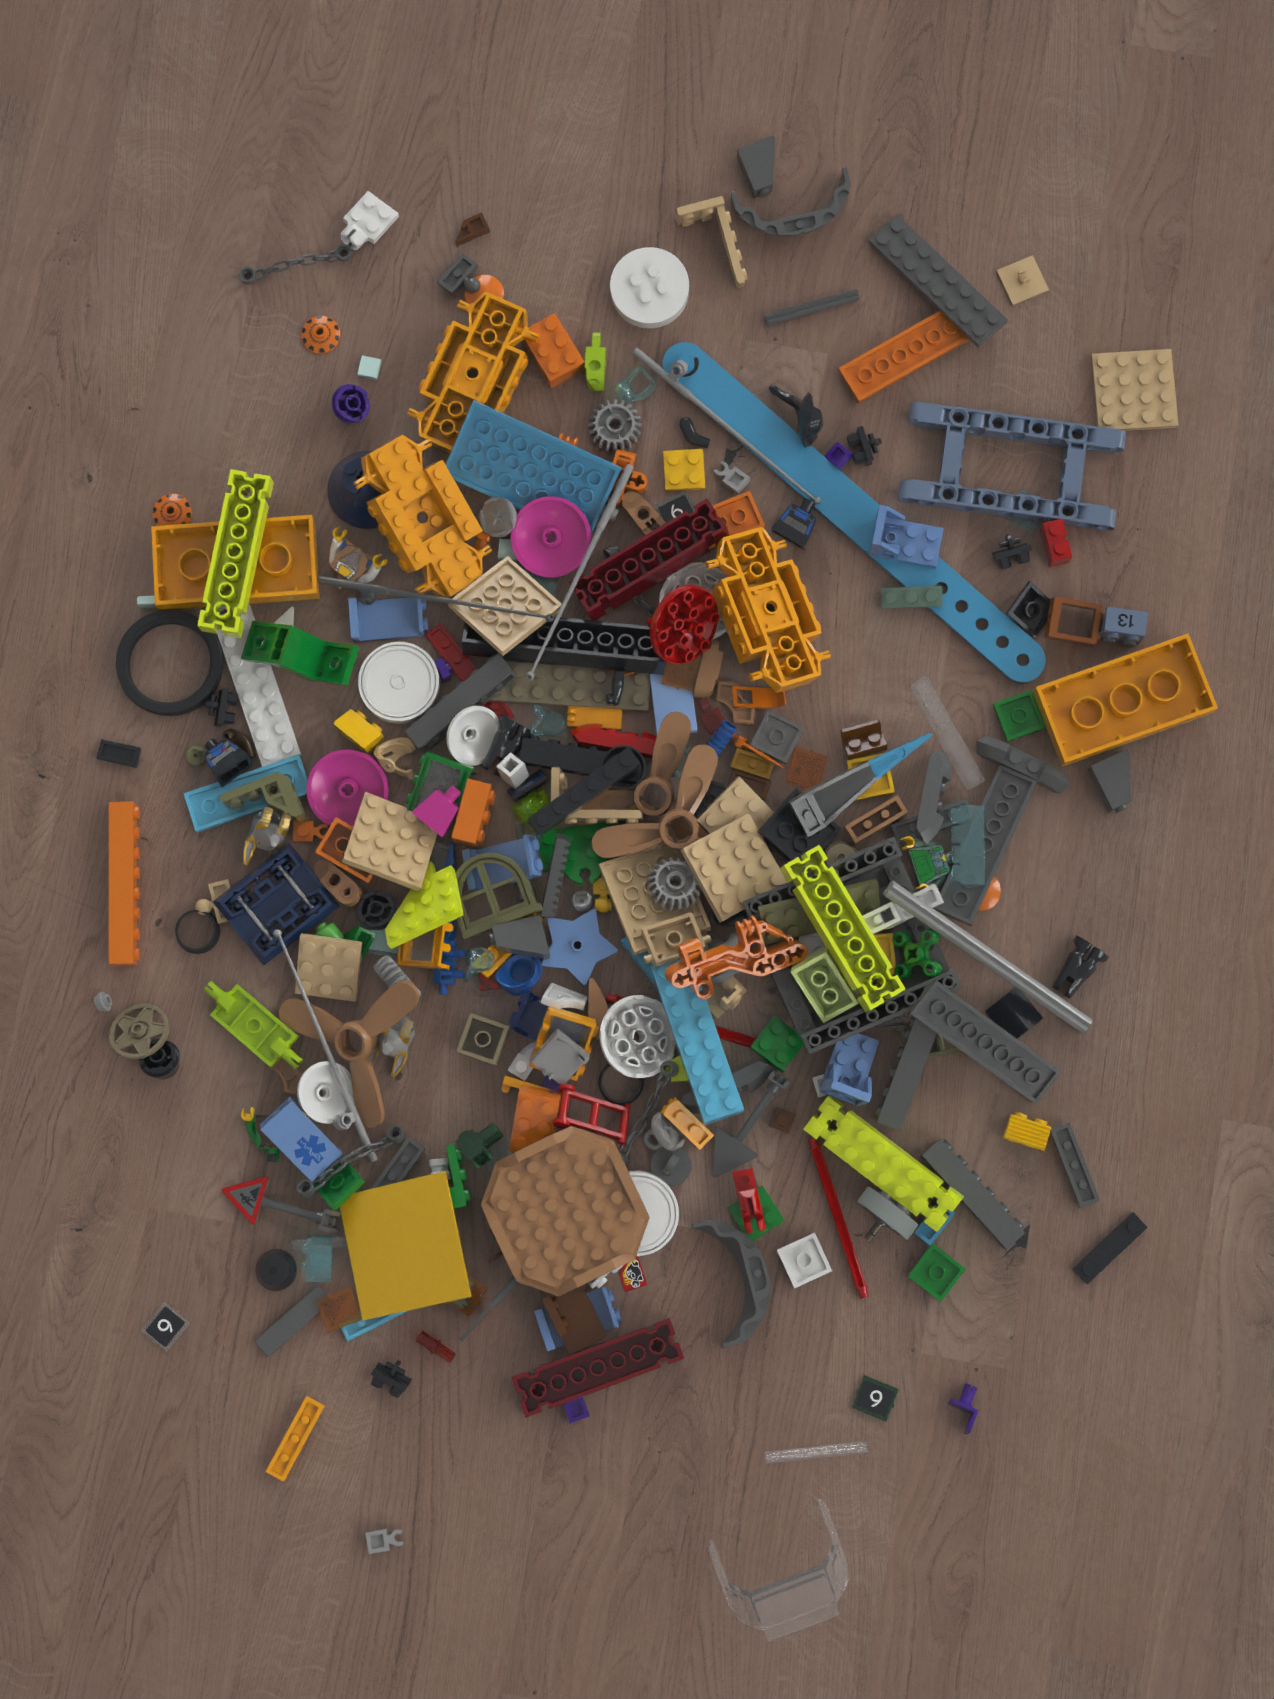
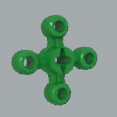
(917, 954)

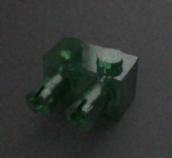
(476, 1145)

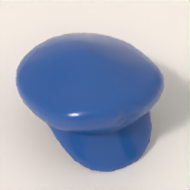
(519, 974)

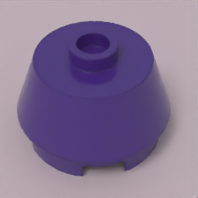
(350, 404)

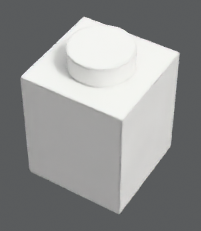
(512, 770)

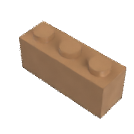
(875, 820)

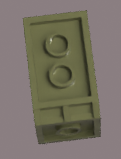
(284, 799)

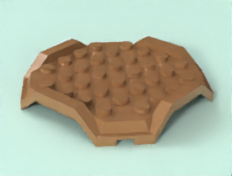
(565, 1211)

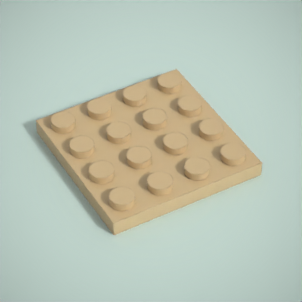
(1134, 390)
(510, 588)
(390, 842)
(733, 866)

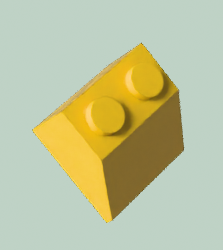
(359, 731)

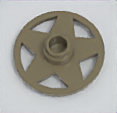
(139, 1031)

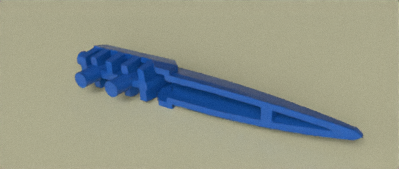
(444, 976)

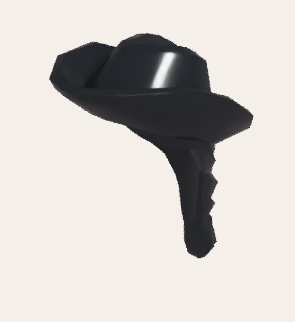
(809, 416)

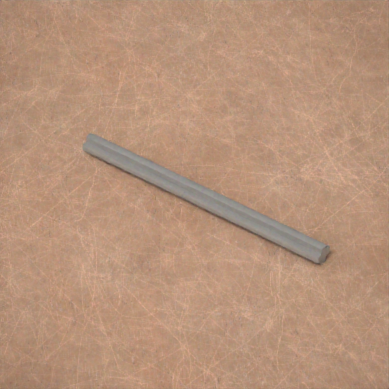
(987, 957)

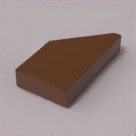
(472, 228)

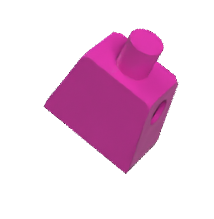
(439, 810)

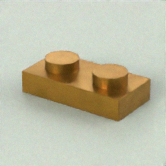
(751, 764)

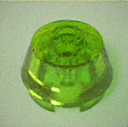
(530, 804)

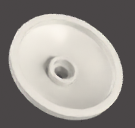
(474, 746)
(321, 1077)

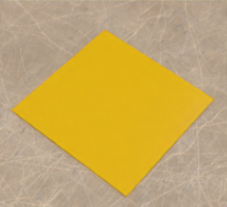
(404, 1246)

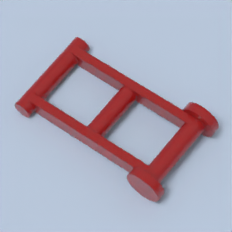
(563, 1122)

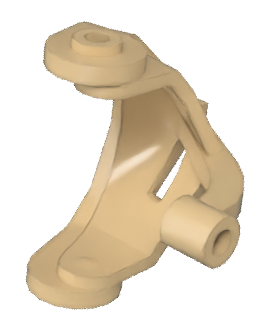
(399, 747)

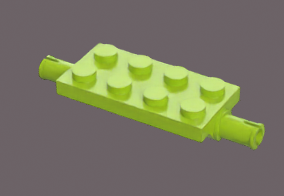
(253, 1025)

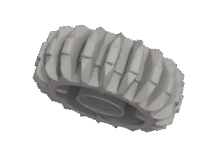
(618, 414)
(671, 895)
(390, 972)

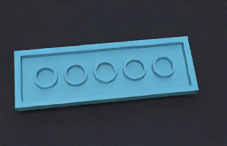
(209, 811)

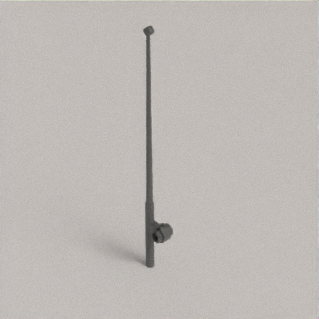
(369, 593)

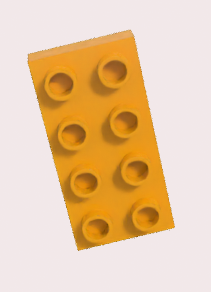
(283, 570)
(1125, 700)

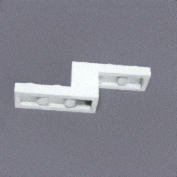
(893, 915)

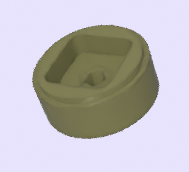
(194, 755)

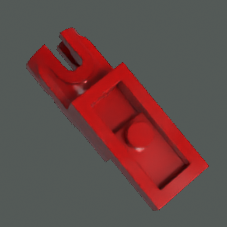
(748, 1199)

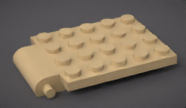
(643, 921)

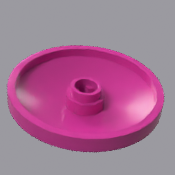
(551, 536)
(340, 782)

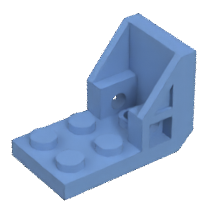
(905, 540)
(849, 1069)

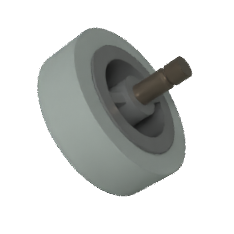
(886, 1214)

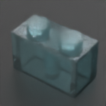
(318, 1258)

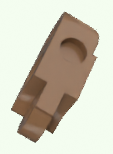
(634, 505)
(709, 671)
(329, 873)

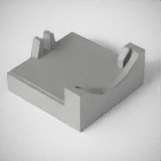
(560, 1057)

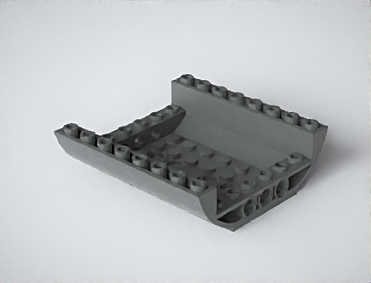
(884, 864)

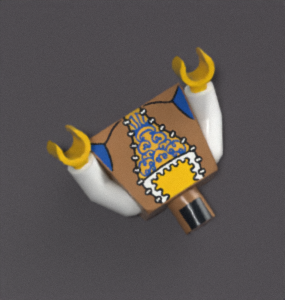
(351, 562)

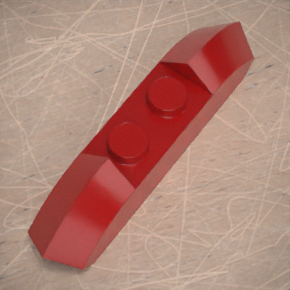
(593, 735)

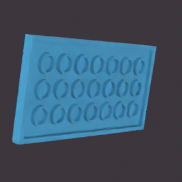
(526, 464)

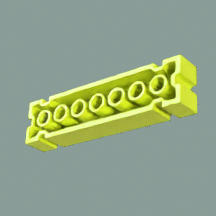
(235, 553)
(842, 928)
(883, 1163)

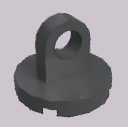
(671, 1165)

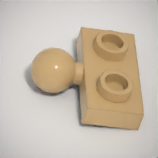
(216, 890)

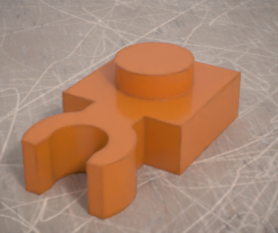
(307, 831)

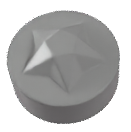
(581, 901)

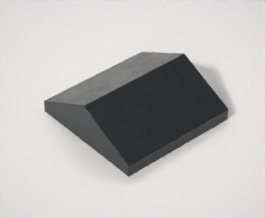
(1030, 609)
(1014, 1013)

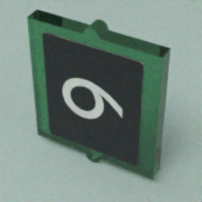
(875, 1398)

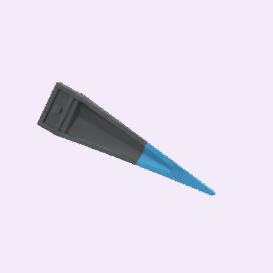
(827, 799)

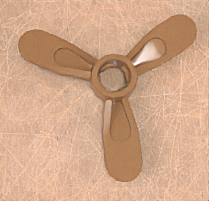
(666, 755)
(634, 837)
(384, 1013)

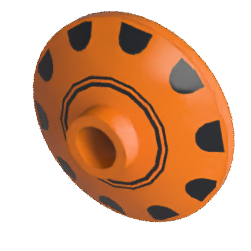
(320, 343)
(182, 510)

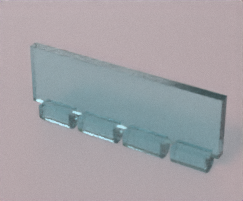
(971, 842)

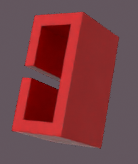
(1055, 545)

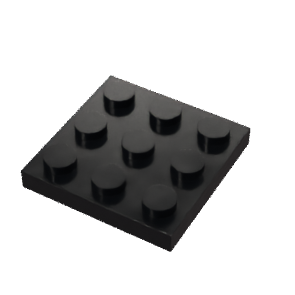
(787, 836)

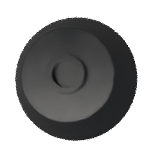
(376, 910)
(162, 1063)
(276, 1270)

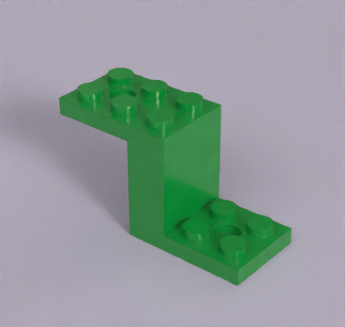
(299, 653)
(459, 1194)

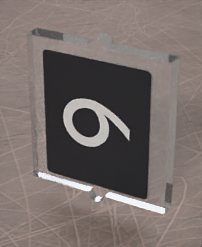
(165, 1326)

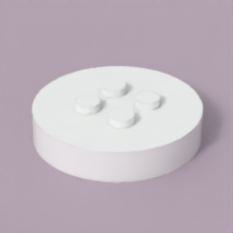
(649, 287)
(399, 682)
(661, 1207)

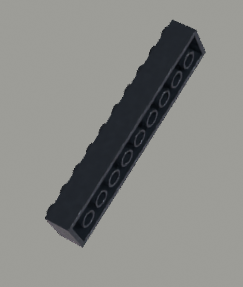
(579, 644)

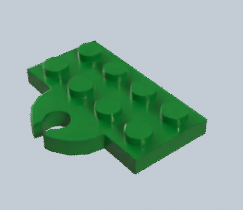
(581, 853)

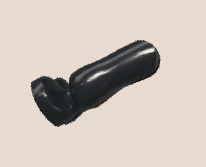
(503, 744)
(1076, 969)

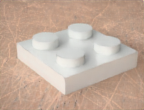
(804, 1260)

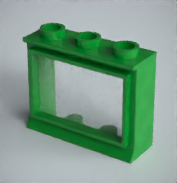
(435, 774)

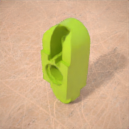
(595, 364)

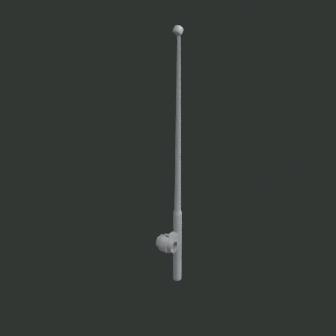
(679, 369)
(608, 513)
(343, 1120)

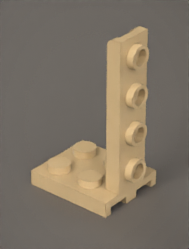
(704, 211)
(560, 782)
(725, 996)

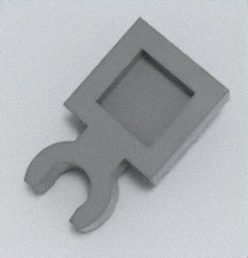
(733, 479)
(380, 1540)

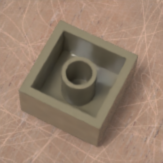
(483, 1039)

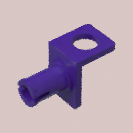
(965, 1405)

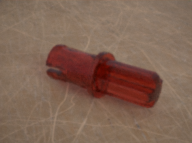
(435, 1346)

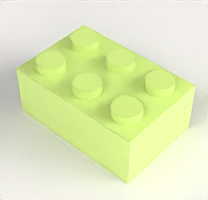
(824, 984)

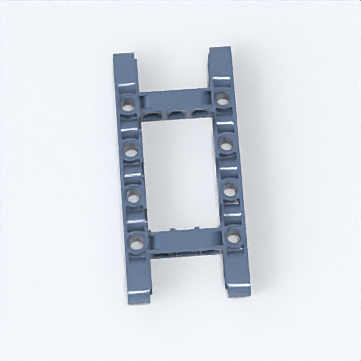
(1018, 429)

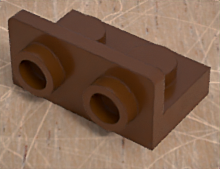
(863, 739)

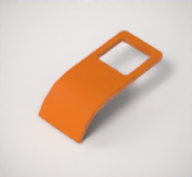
(761, 698)

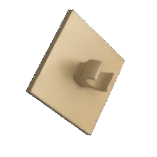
(1022, 280)

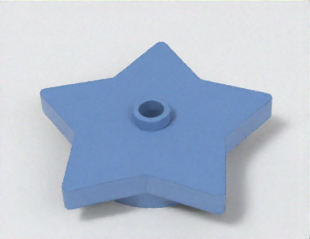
(577, 961)

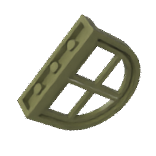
(499, 916)

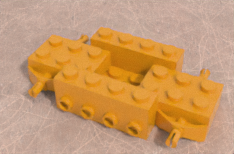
(485, 346)
(439, 541)
(778, 636)

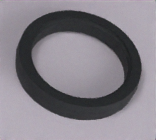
(128, 643)

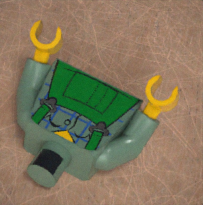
(927, 862)

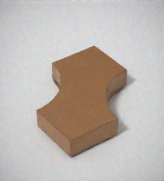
(741, 715)
(289, 1076)

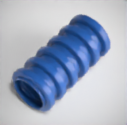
(722, 736)

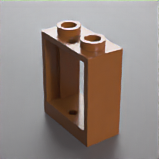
(1053, 621)

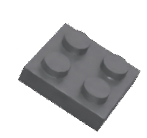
(776, 736)

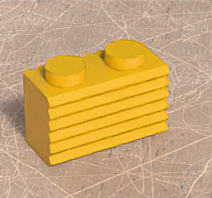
(1027, 1132)

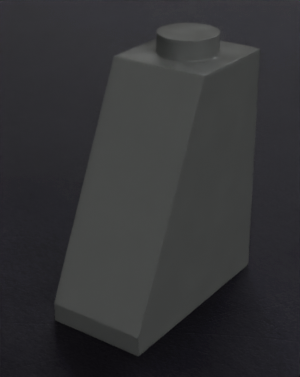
(758, 165)
(1113, 780)
(521, 937)

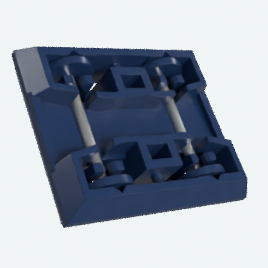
(276, 903)

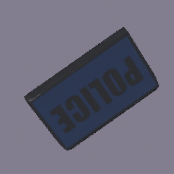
(531, 784)

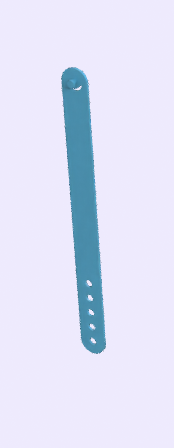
(852, 510)

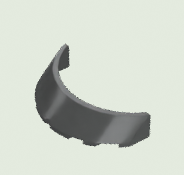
(800, 223)
(754, 1276)

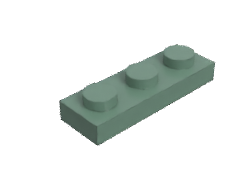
(912, 597)

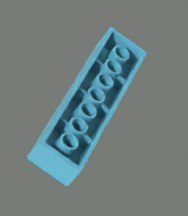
(699, 1049)

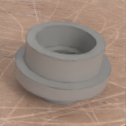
(103, 1002)

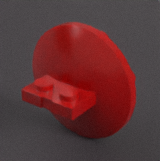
(684, 624)

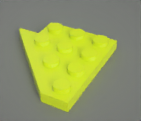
(427, 909)

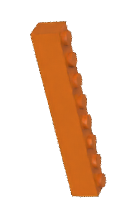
(123, 883)

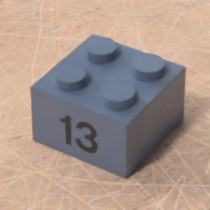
(1123, 626)

